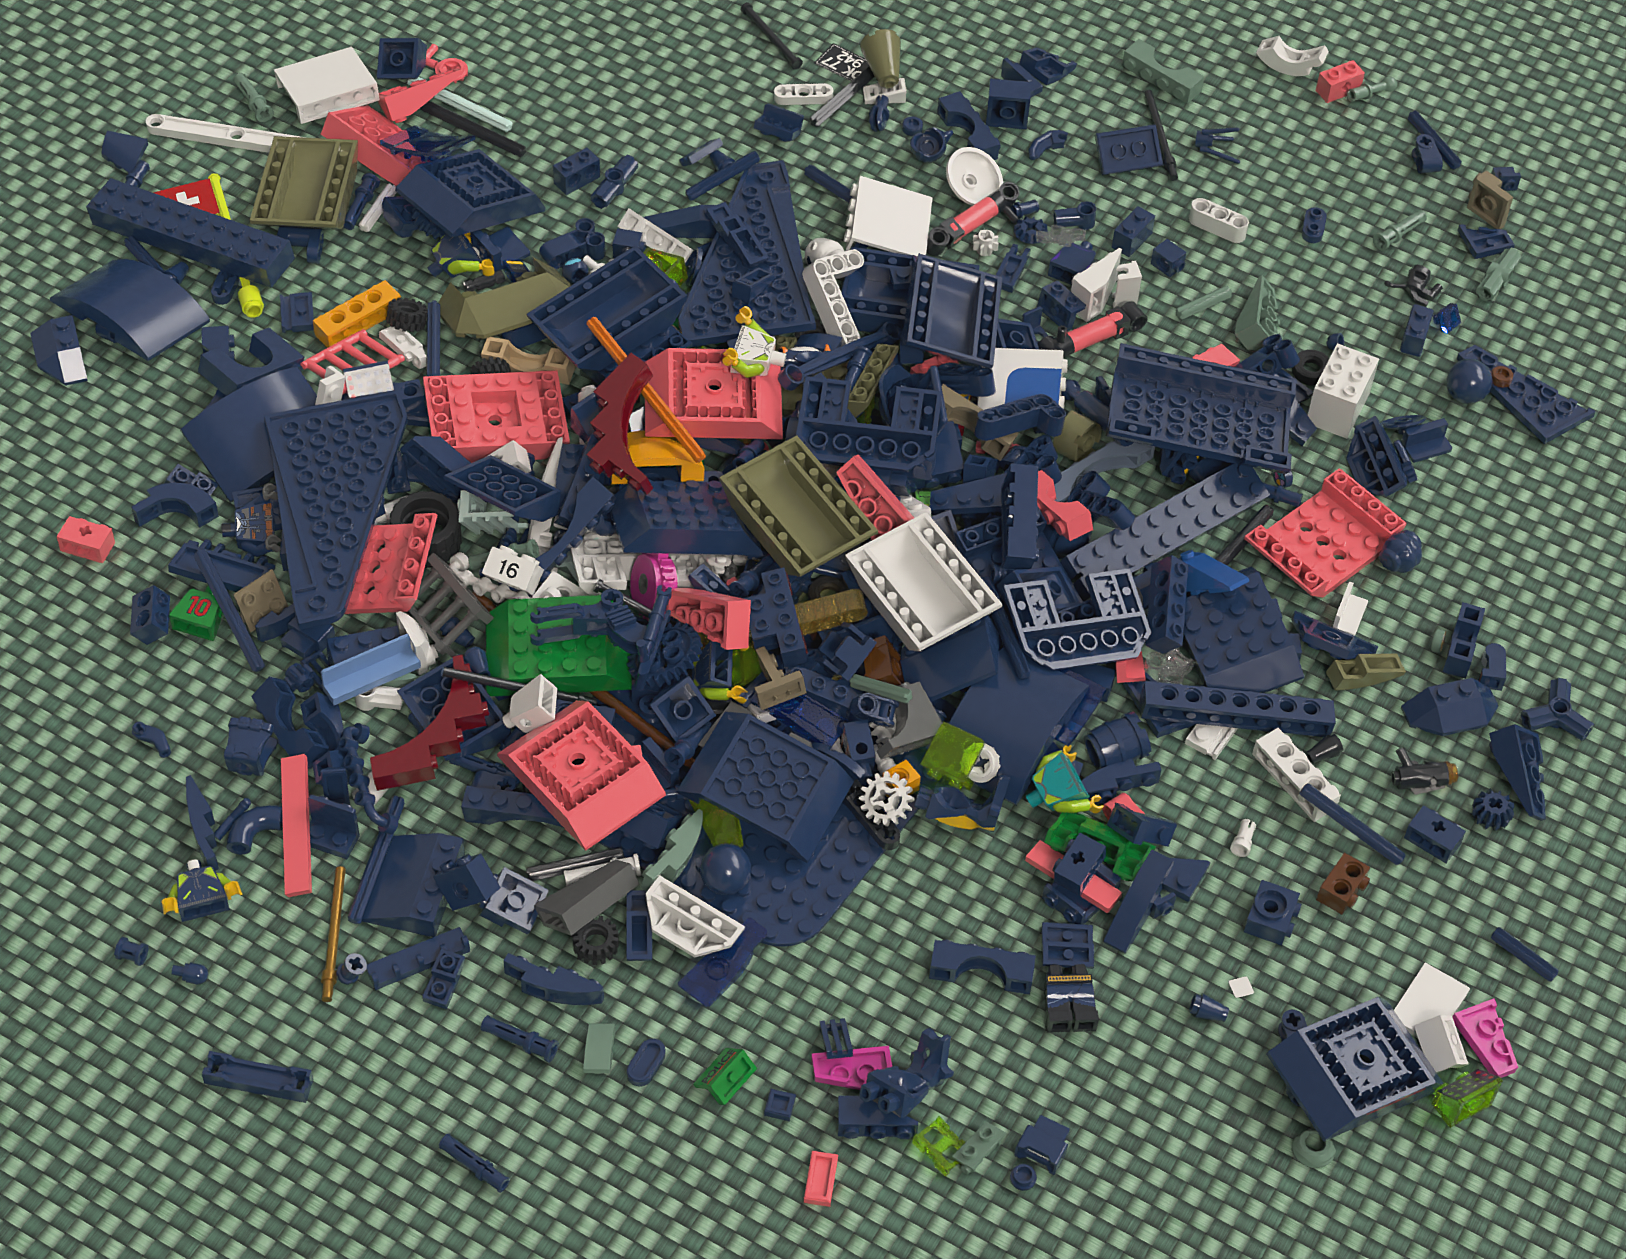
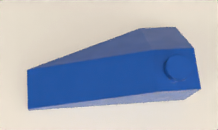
(1210, 574)

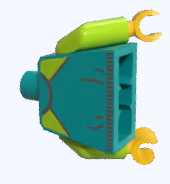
(1060, 785)

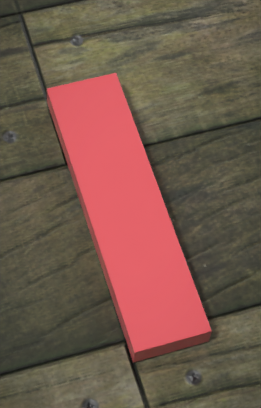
(1097, 891)

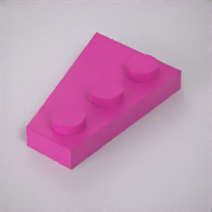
(1486, 1037)
(850, 1071)

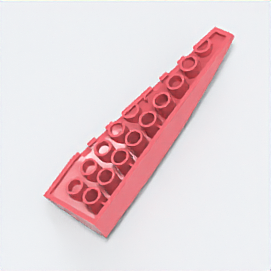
(369, 128)

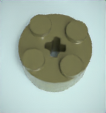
(1077, 437)

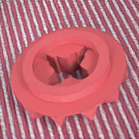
(452, 63)

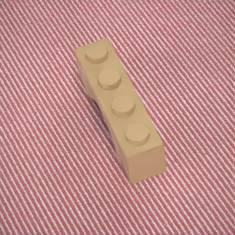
(525, 362)

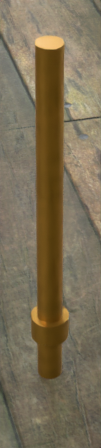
(329, 975)

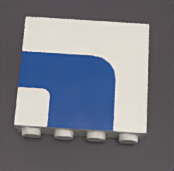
(1025, 374)

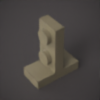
(779, 687)

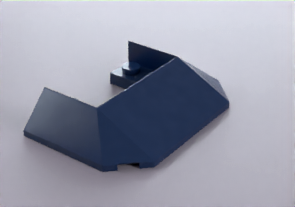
(895, 448)
(1111, 637)

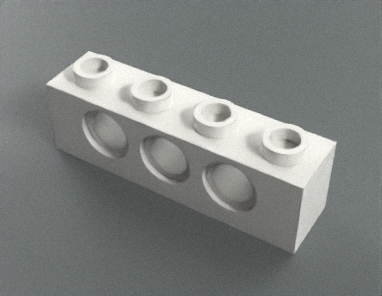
(1285, 769)

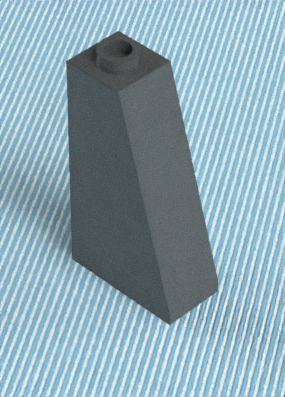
(587, 897)

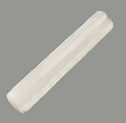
(376, 209)

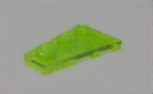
(719, 824)

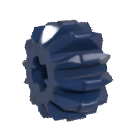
(1492, 809)

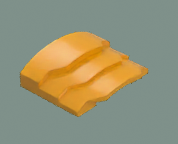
(661, 452)

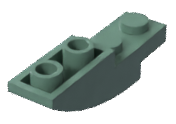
(677, 851)

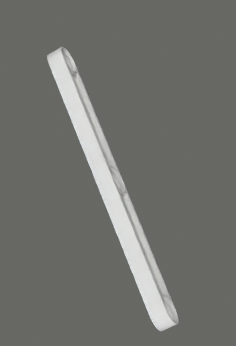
(212, 132)

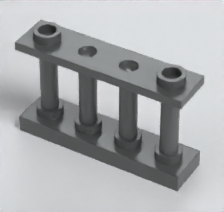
(463, 598)

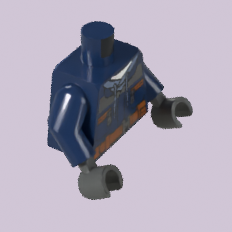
(255, 524)

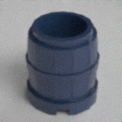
(1117, 741)

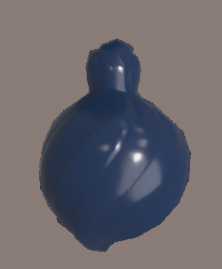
(930, 145)

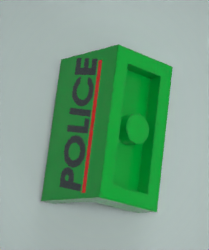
(726, 1074)

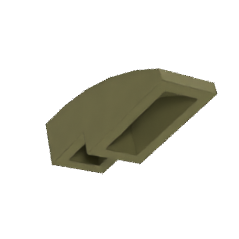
(1364, 671)

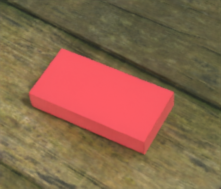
(821, 1178)

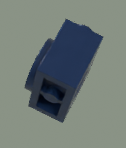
(466, 881)
(1274, 925)

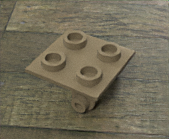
(260, 599)

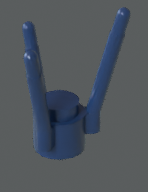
(1205, 138)

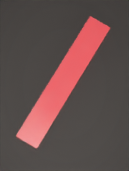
(296, 825)

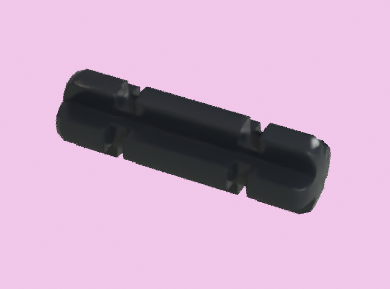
(484, 281)

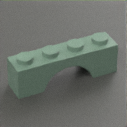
(1180, 83)

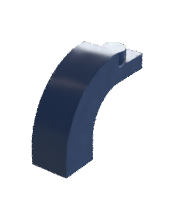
(176, 498)

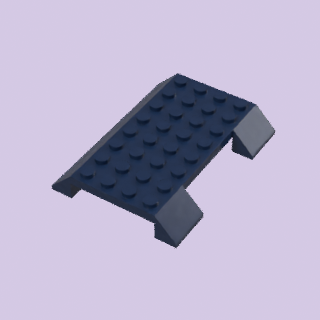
(1201, 408)

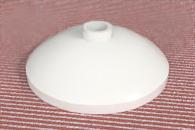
(972, 174)

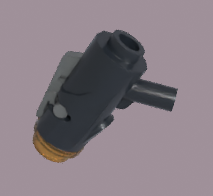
(1422, 777)

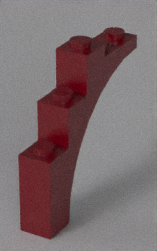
(617, 398)
(418, 758)

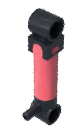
(953, 229)
(1114, 324)

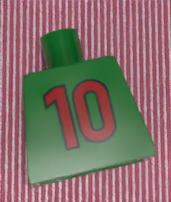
(197, 614)

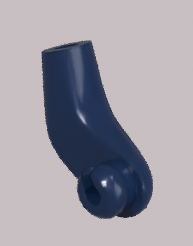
(153, 736)

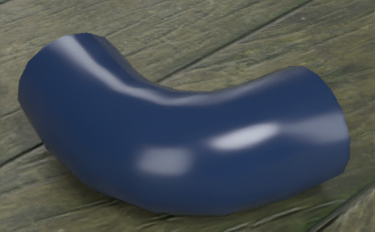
(251, 823)

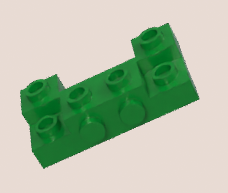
(1119, 850)

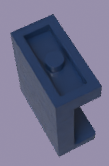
(1072, 906)

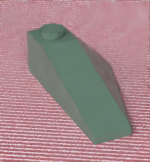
(1258, 316)

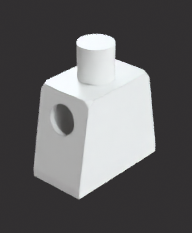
(532, 705)

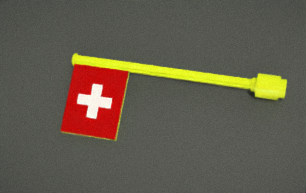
(209, 197)

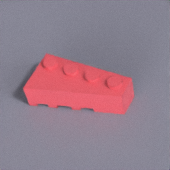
(872, 496)
(717, 615)

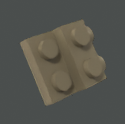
(1489, 200)

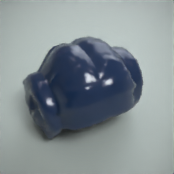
(1401, 552)

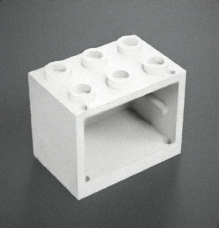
(1342, 390)

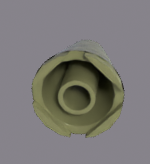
(883, 56)

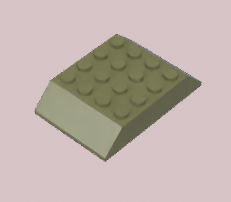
(306, 183)
(795, 507)

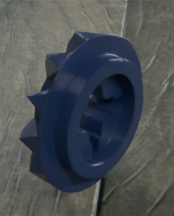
(1029, 236)

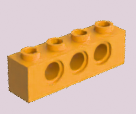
(355, 314)

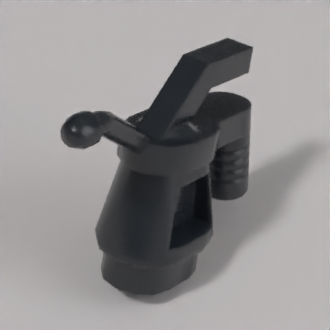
(1415, 286)

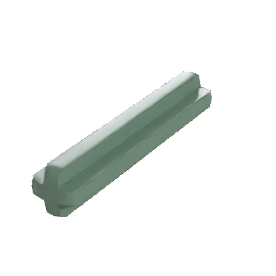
(1203, 302)
(881, 688)

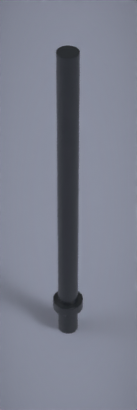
(508, 684)

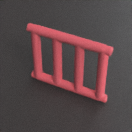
(346, 345)

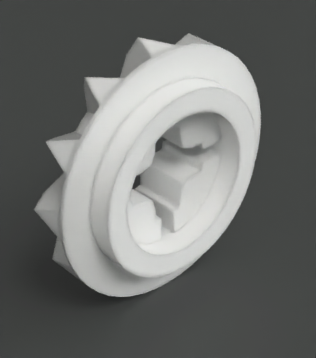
(991, 767)

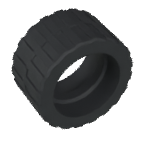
(446, 542)

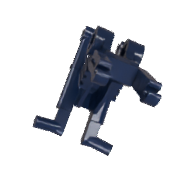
(610, 620)

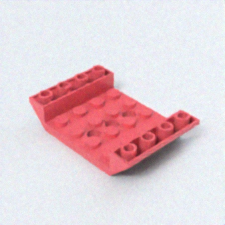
(1339, 515)
(400, 568)

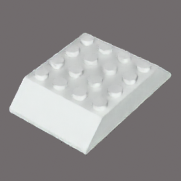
(921, 583)

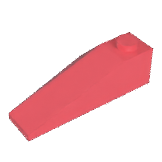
(404, 101)

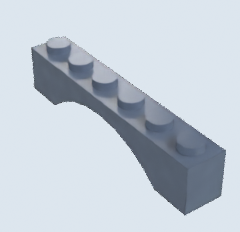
(1109, 457)

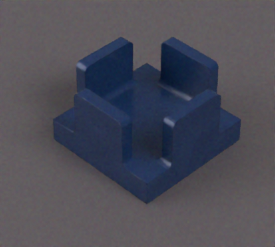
(846, 653)

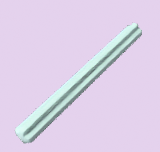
(471, 109)

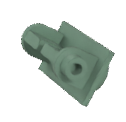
(978, 1147)

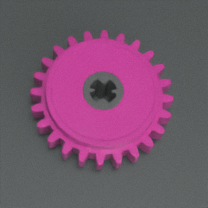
(650, 572)

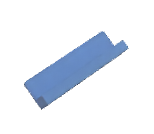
(369, 669)

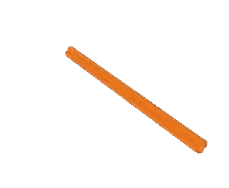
(649, 394)

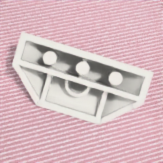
(688, 920)

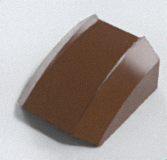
(884, 663)

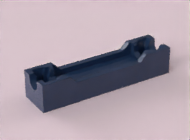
(257, 1077)

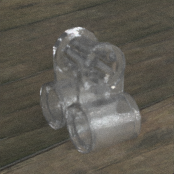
(1169, 667)

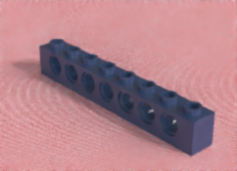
(1237, 709)

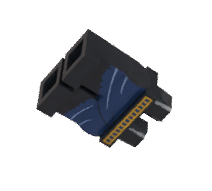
(1066, 992)

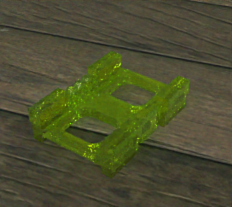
(935, 1150)

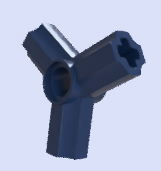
(1557, 712)

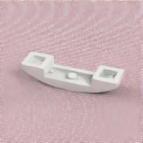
(654, 236)

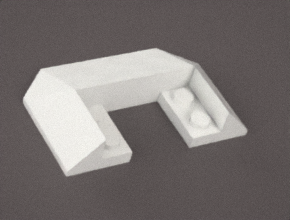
(606, 561)

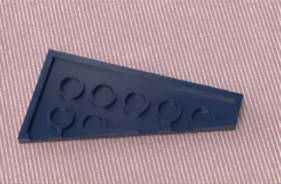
(1532, 400)

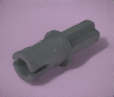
(730, 571)

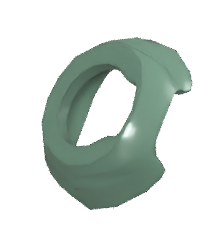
(1311, 1158)

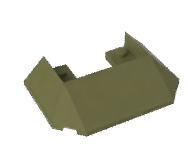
(502, 307)

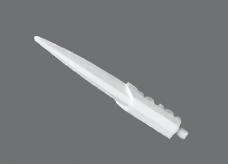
(540, 530)

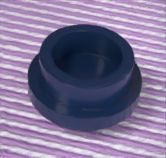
(1023, 1177)

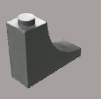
(915, 724)

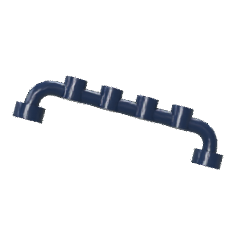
(349, 743)

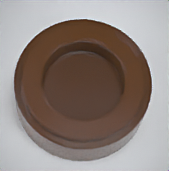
(1502, 376)

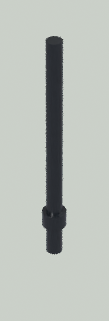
(1168, 161)

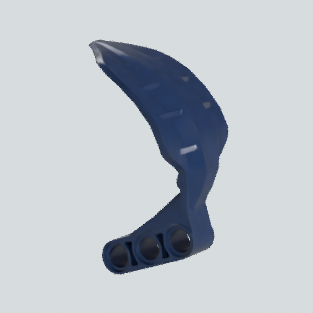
(958, 377)

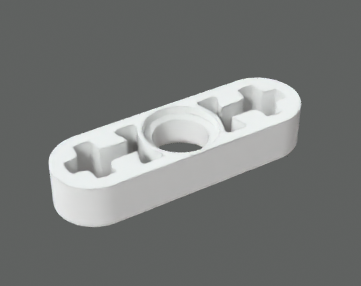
(796, 99)

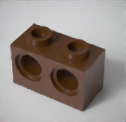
(1341, 882)

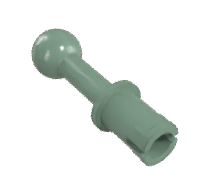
(1365, 90)

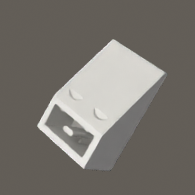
(1096, 284)

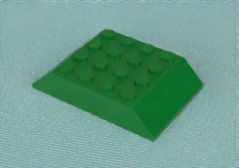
(569, 665)

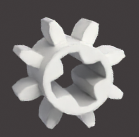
(985, 243)

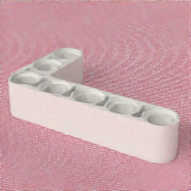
(822, 285)

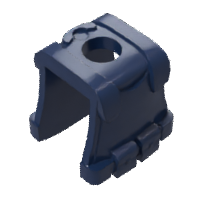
(249, 745)

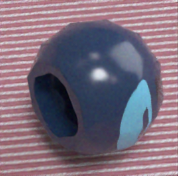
(574, 270)

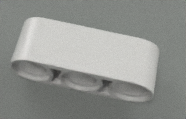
(1218, 220)

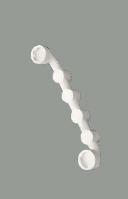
(459, 564)

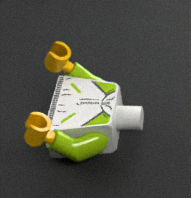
(753, 349)

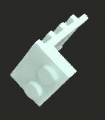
(475, 518)

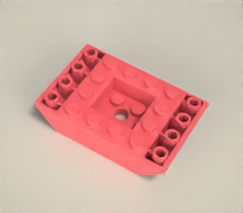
(522, 402)
(737, 410)
(590, 796)

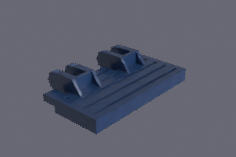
(232, 570)

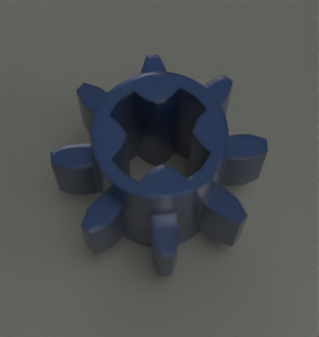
(299, 677)

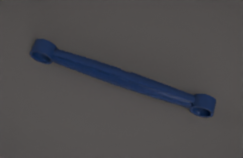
(837, 356)

